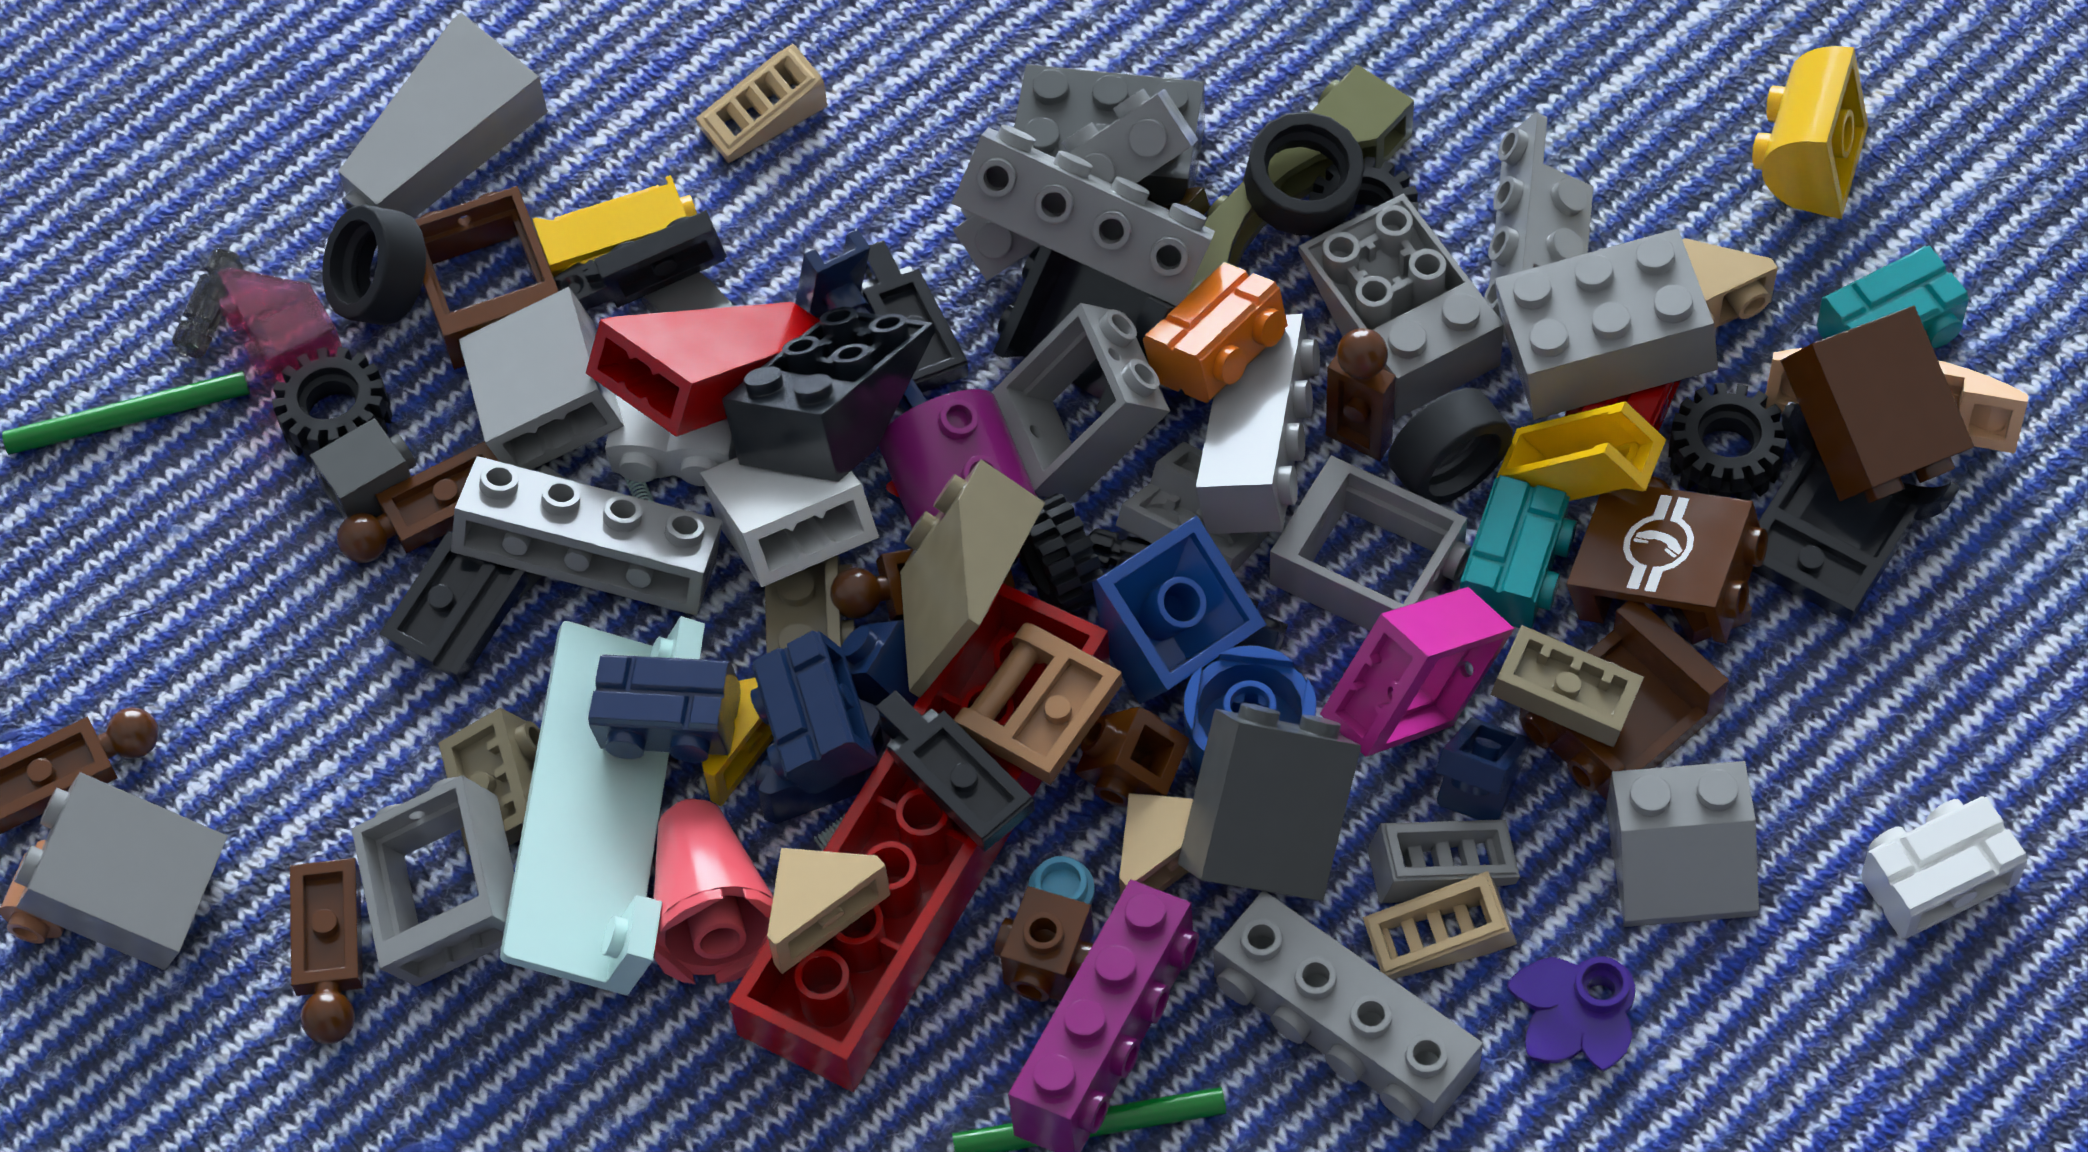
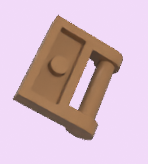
(1053, 713)

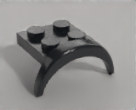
(1831, 546)

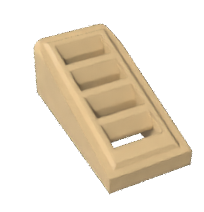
(770, 78)
(1453, 898)

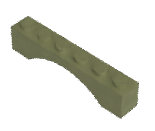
(1362, 103)

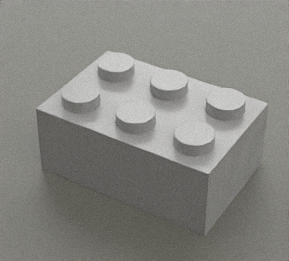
(1607, 323)

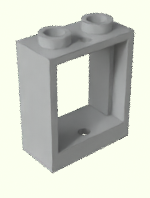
(1048, 370)
(1353, 490)
(457, 935)

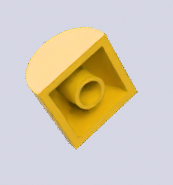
(1815, 132)

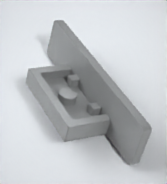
(1539, 209)

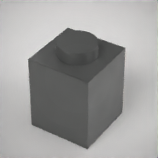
(362, 466)

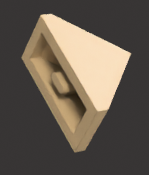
(1153, 840)
(818, 898)

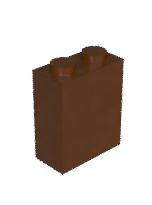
(1878, 406)

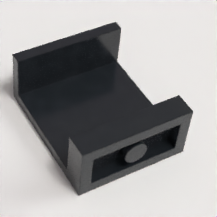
(1052, 291)

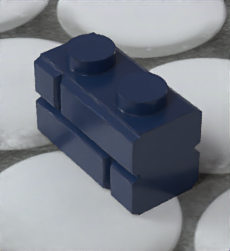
(664, 706)
(812, 713)

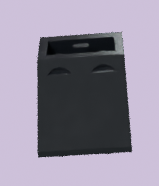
(826, 394)

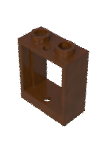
(488, 221)

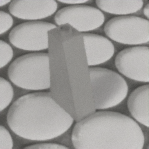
(443, 122)

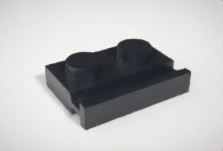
(453, 610)

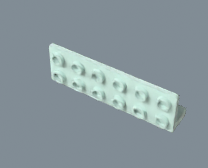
(589, 828)

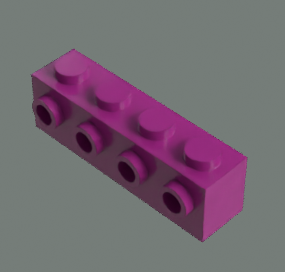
(1103, 1019)

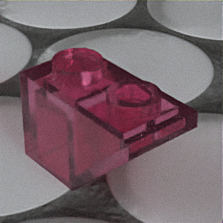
(279, 318)

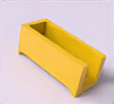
(603, 226)
(1586, 452)

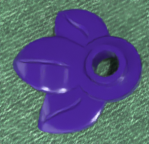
(1569, 1017)

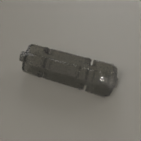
(203, 308)

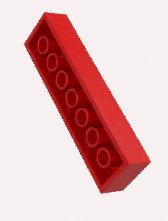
(852, 989)

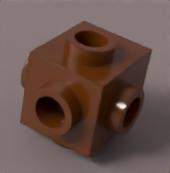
(1131, 755)
(1044, 944)

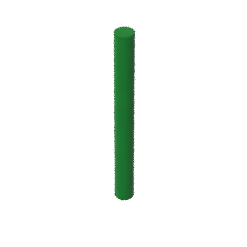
(125, 412)
(1118, 1119)

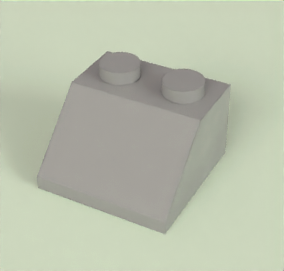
(1684, 843)

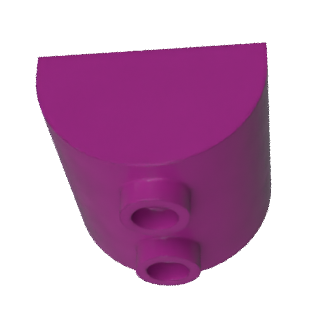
(948, 439)

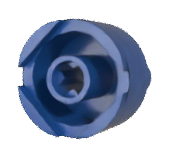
(1243, 676)

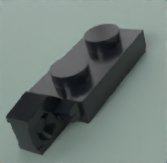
(645, 264)
(907, 293)
(954, 771)

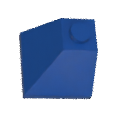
(1172, 610)

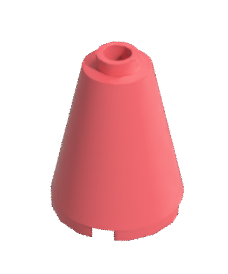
(710, 896)

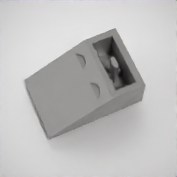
(1405, 285)

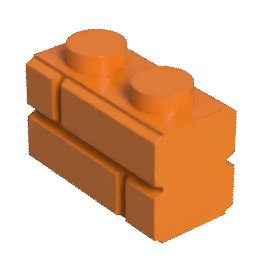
(1216, 332)

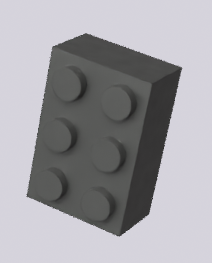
(1065, 100)

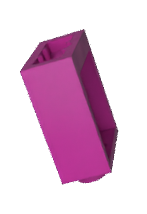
(1413, 670)

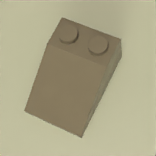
(960, 565)

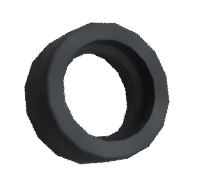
(1314, 133)
(398, 269)
(1450, 446)

